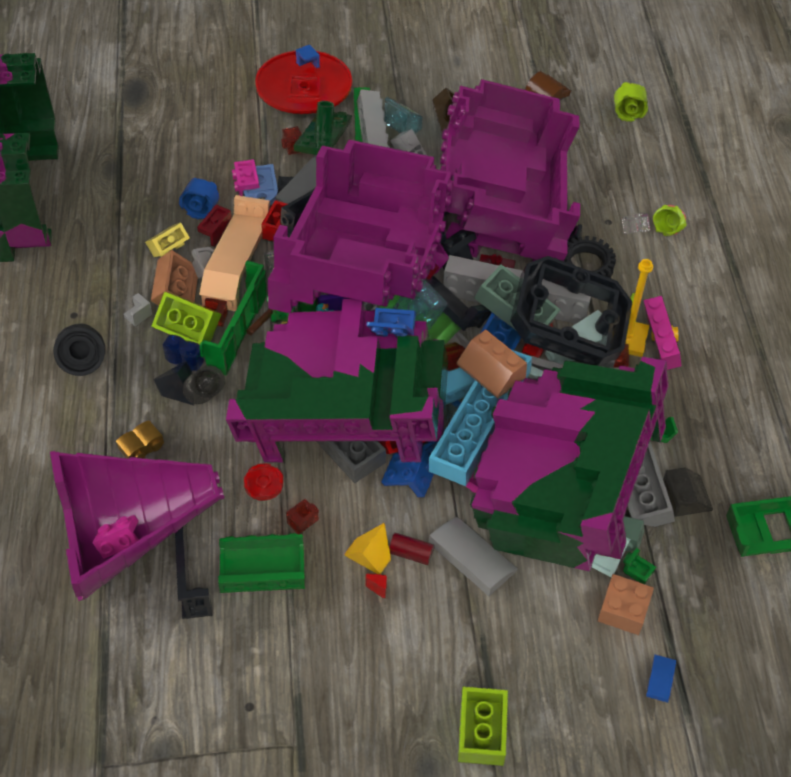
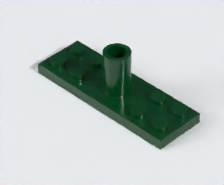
(323, 130)

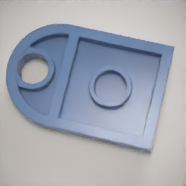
(267, 184)

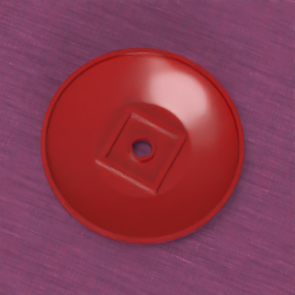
(281, 83)

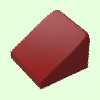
(377, 584)

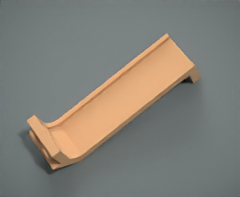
(236, 246)

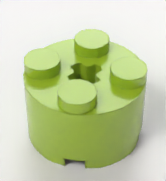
(630, 101)

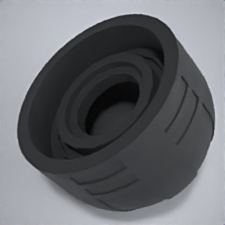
(79, 349)

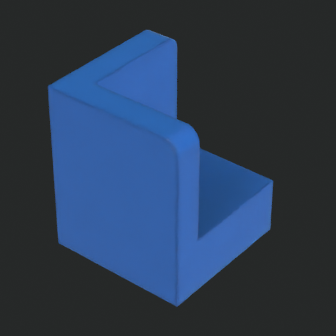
(307, 54)

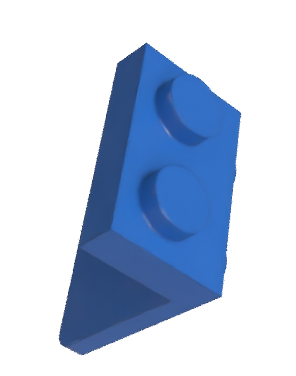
(393, 322)
(409, 473)

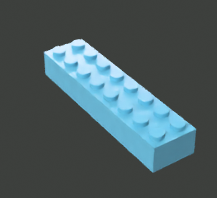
(467, 433)

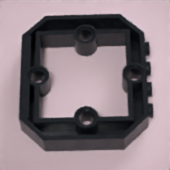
(567, 342)

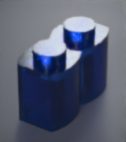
(178, 350)

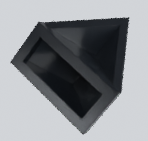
(171, 382)

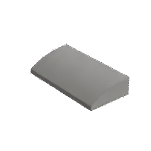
(472, 555)

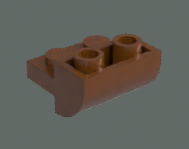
(547, 85)

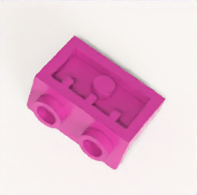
(246, 176)

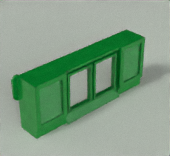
(224, 353)
(751, 528)

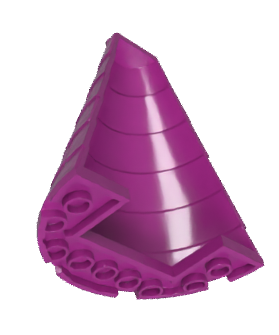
(105, 488)

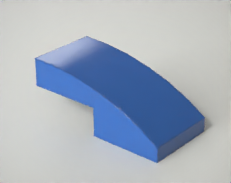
(661, 678)

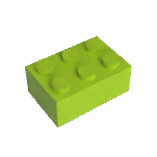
(185, 319)
(483, 726)

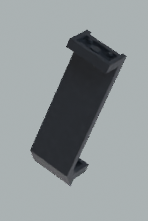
(457, 310)
(196, 601)

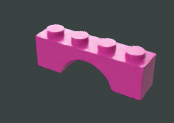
(662, 332)

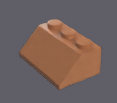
(175, 276)
(492, 364)

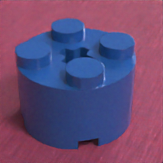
(199, 198)

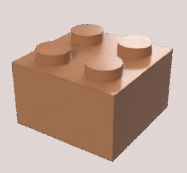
(625, 604)

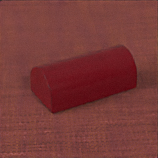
(411, 548)

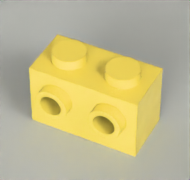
(168, 239)

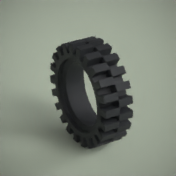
(592, 246)

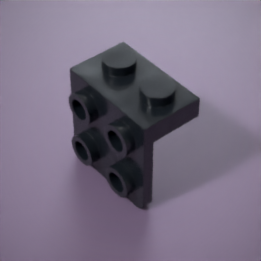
(458, 245)

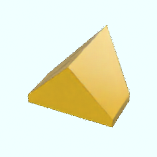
(371, 550)

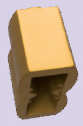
(140, 441)

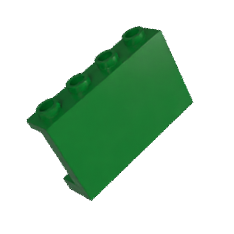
(261, 563)

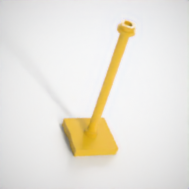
(637, 331)

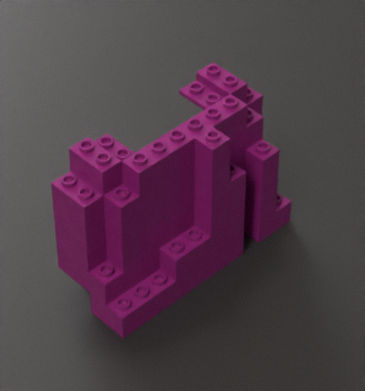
(510, 169)
(363, 229)

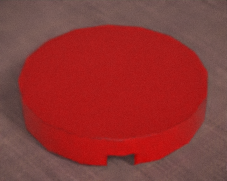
(263, 482)

